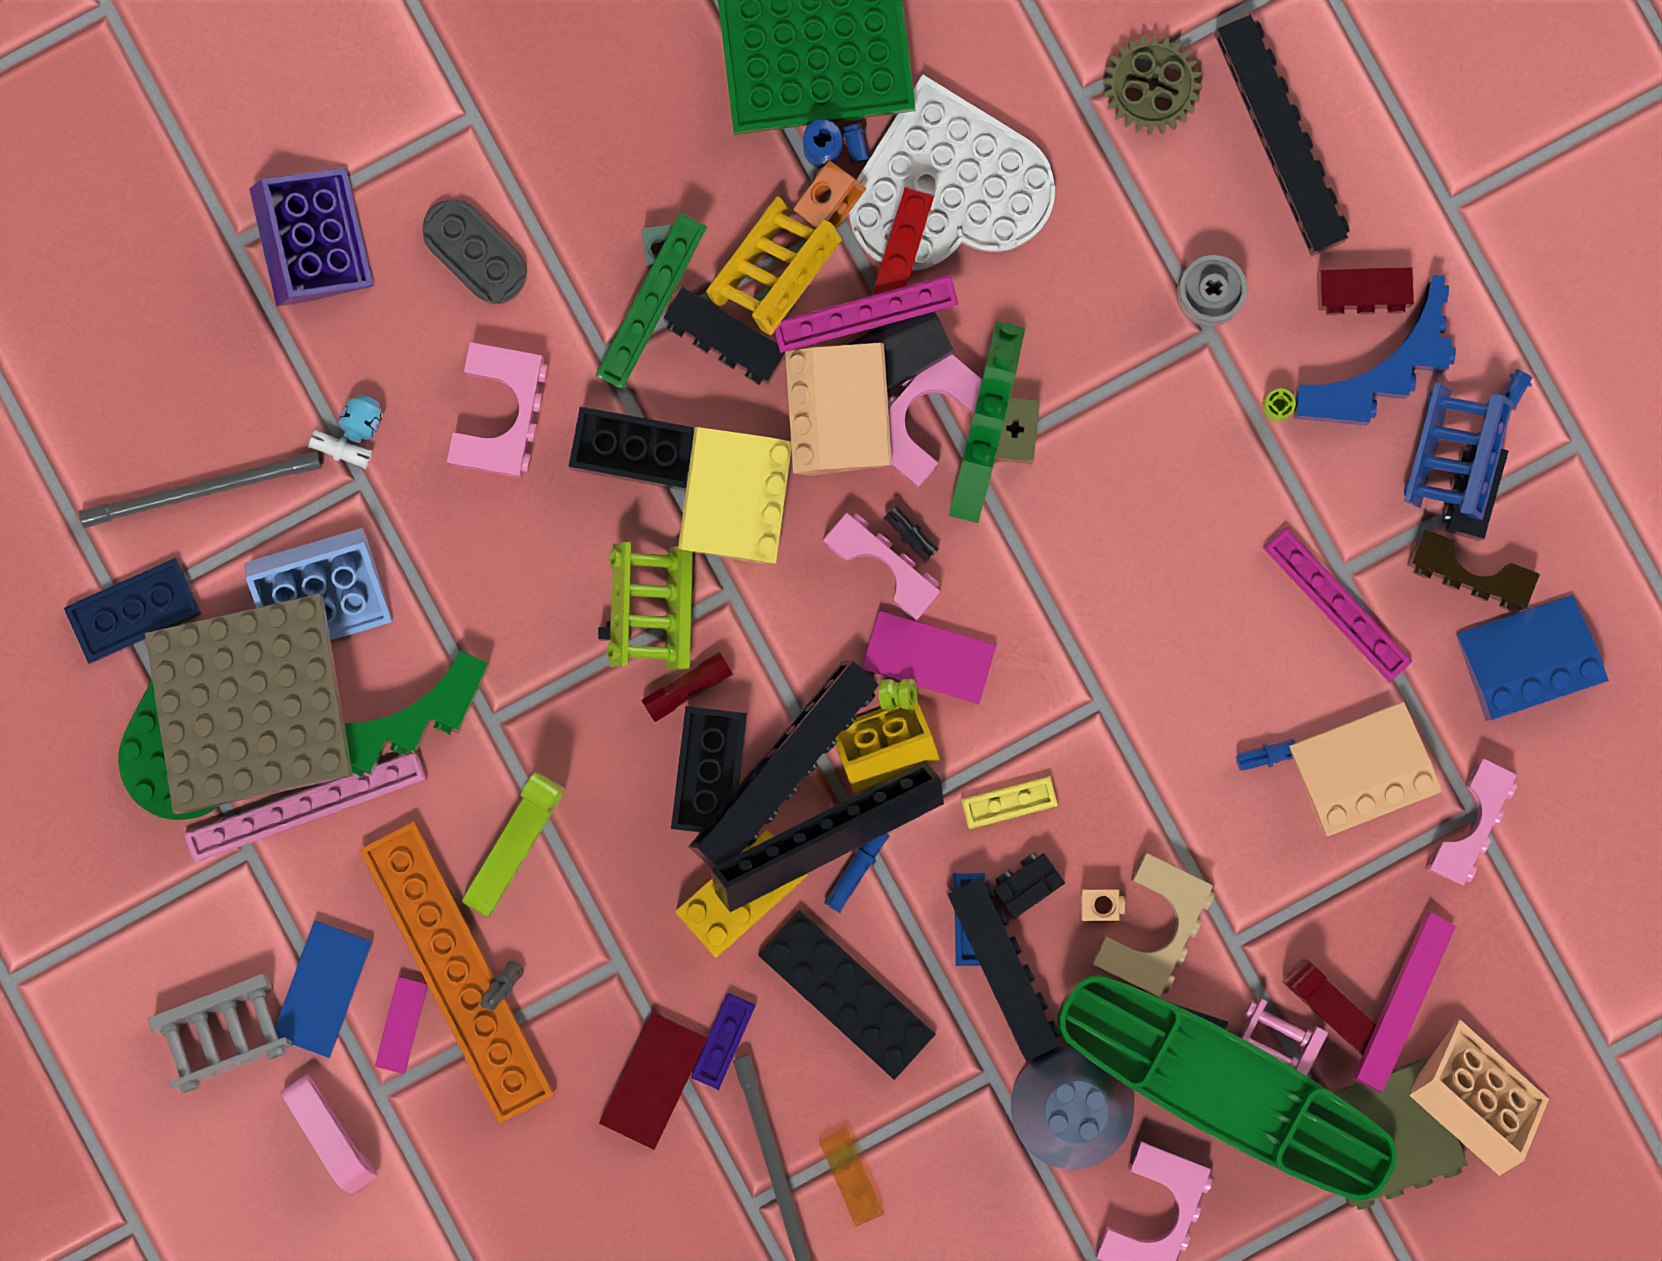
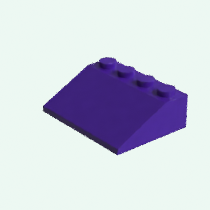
(310, 236)

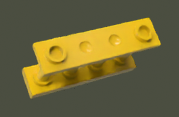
(794, 280)

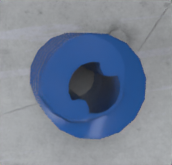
(812, 136)

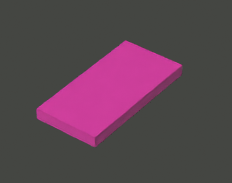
(930, 656)

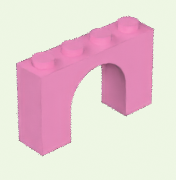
(946, 378)
(508, 452)
(1186, 1181)

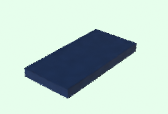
(132, 608)

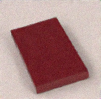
(653, 1080)

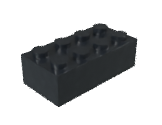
(632, 448)
(707, 765)

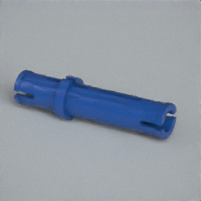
(854, 872)

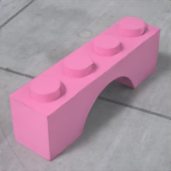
(852, 540)
(1490, 788)

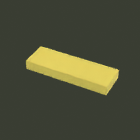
(1009, 802)

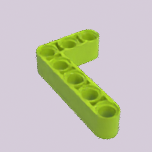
(514, 844)

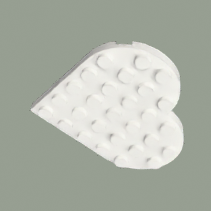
(985, 178)

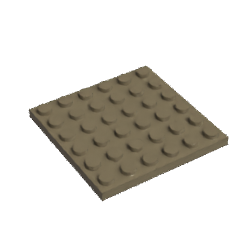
(248, 704)

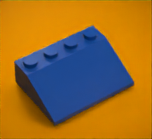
(1531, 658)

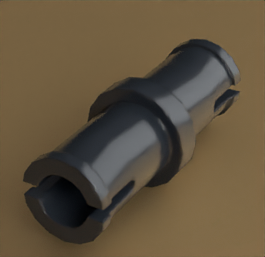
(911, 533)

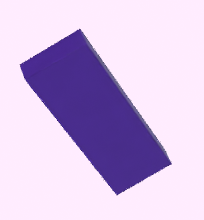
(723, 1041)

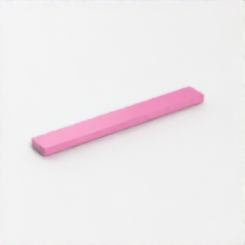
(303, 807)

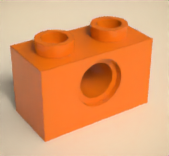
(844, 195)

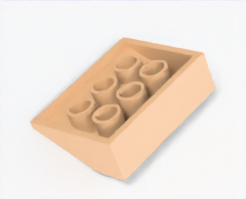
(838, 408)
(1364, 769)
(1480, 1099)

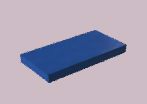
(322, 988)

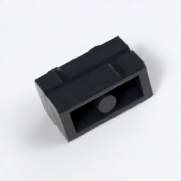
(1027, 885)

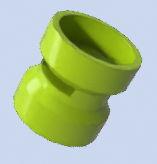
(1274, 407)
(897, 694)

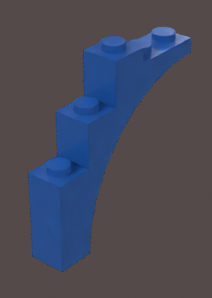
(1422, 350)

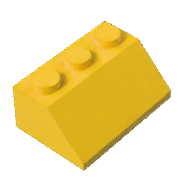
(885, 745)

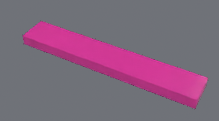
(866, 313)
(1337, 605)
(1404, 1002)

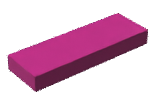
(401, 1025)

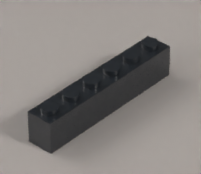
(1003, 969)

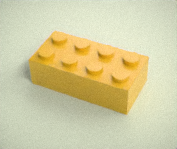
(715, 924)

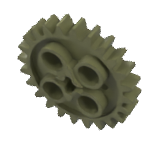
(1144, 110)

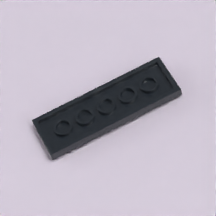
(846, 994)

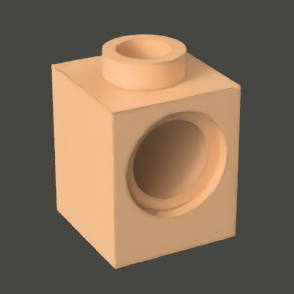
(1087, 901)

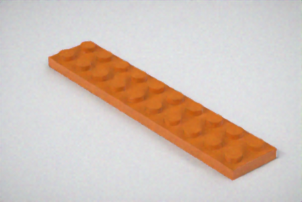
(456, 972)

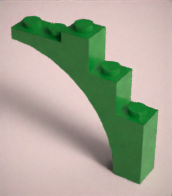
(987, 421)
(444, 705)

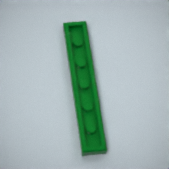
(651, 300)

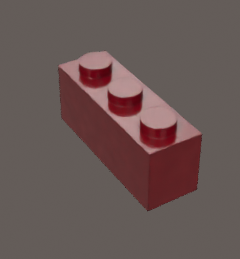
(1365, 290)

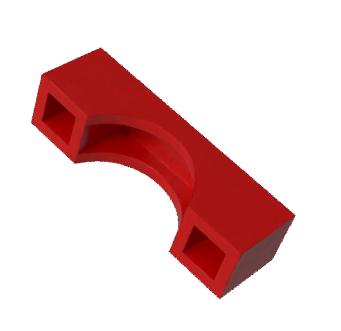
(904, 240)

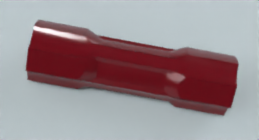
(686, 687)

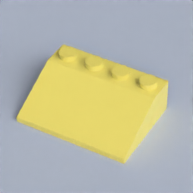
(735, 495)

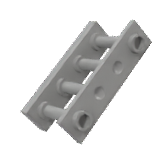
(197, 1013)

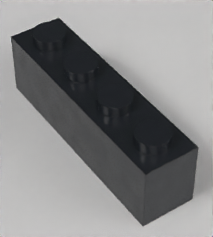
(724, 335)

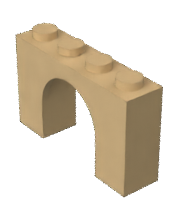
(1188, 898)

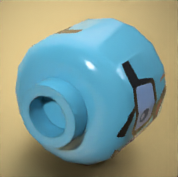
(360, 418)

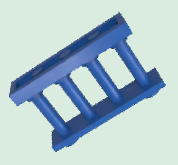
(1480, 470)

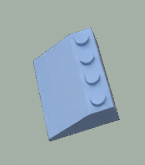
(334, 567)

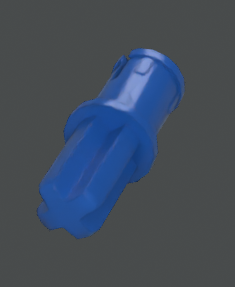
(1265, 756)

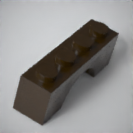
(1436, 557)

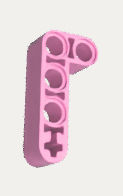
(342, 1160)

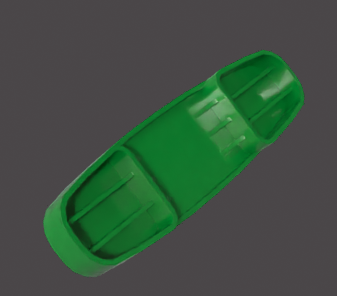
(1227, 1087)

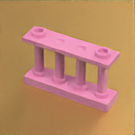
(1310, 1040)

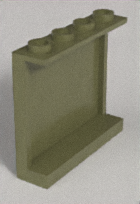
(1421, 1142)

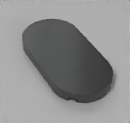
(474, 251)

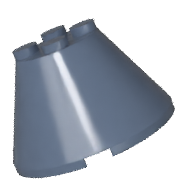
(1070, 1109)

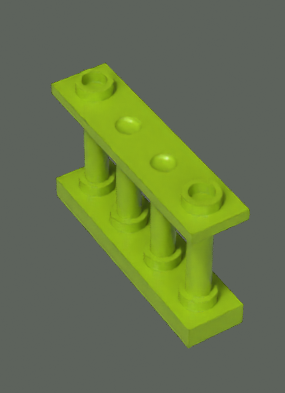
(676, 621)

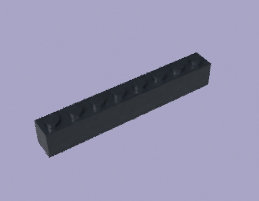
(1281, 134)
(785, 765)
(827, 836)

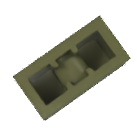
(1023, 447)

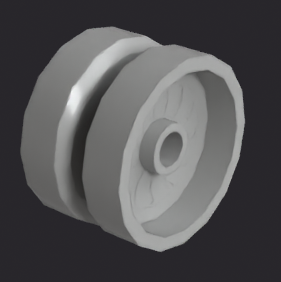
(1219, 274)

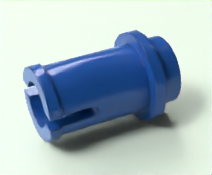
(855, 143)
(1517, 386)

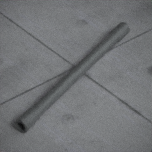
(108, 512)
(749, 1082)

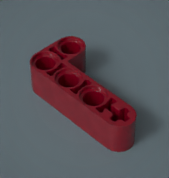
(1330, 1005)

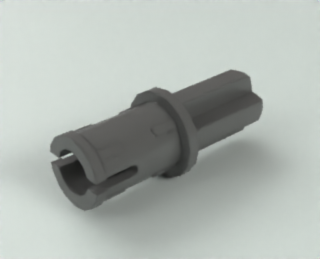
(501, 985)

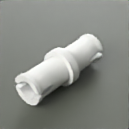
(340, 449)

